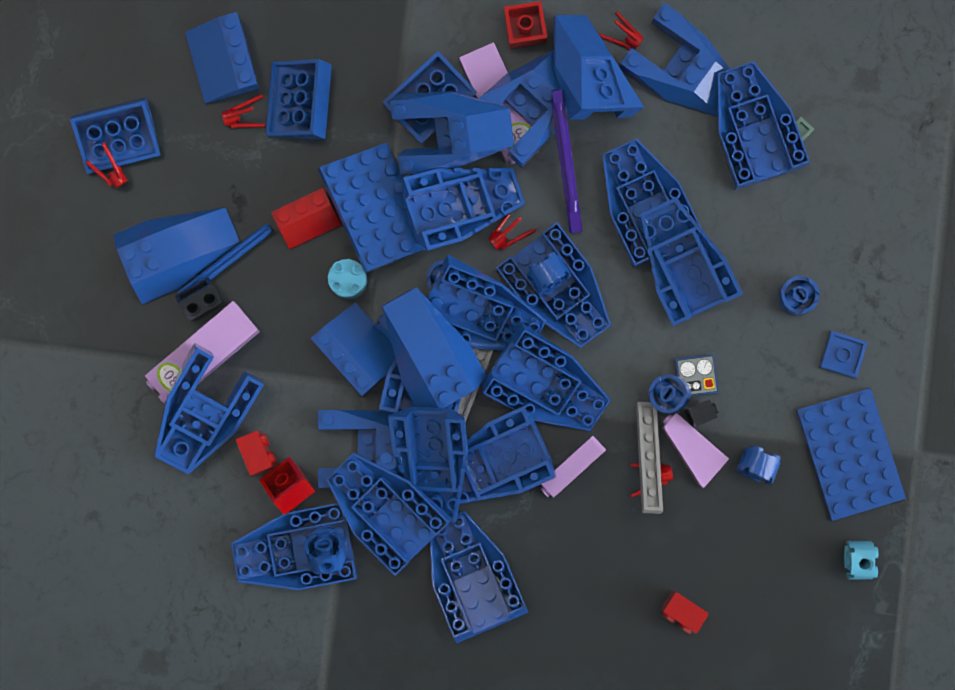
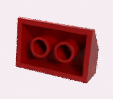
(306, 218)

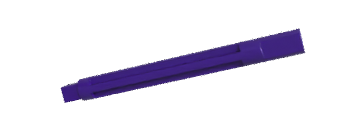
(566, 162)

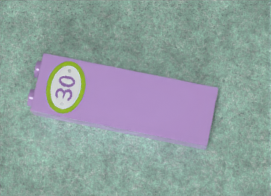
(484, 70)
(221, 336)

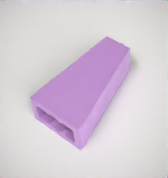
(694, 449)
(573, 466)

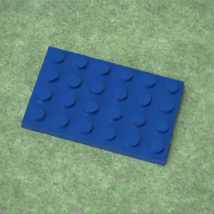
(371, 206)
(850, 454)

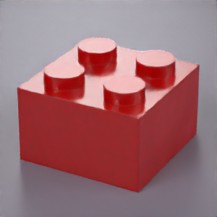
(525, 25)
(256, 453)
(287, 485)
(684, 611)

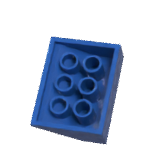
(222, 58)
(432, 76)
(298, 99)
(123, 127)
(356, 348)

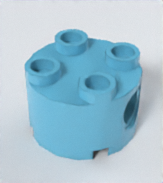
(347, 279)
(860, 560)

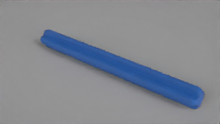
(231, 256)

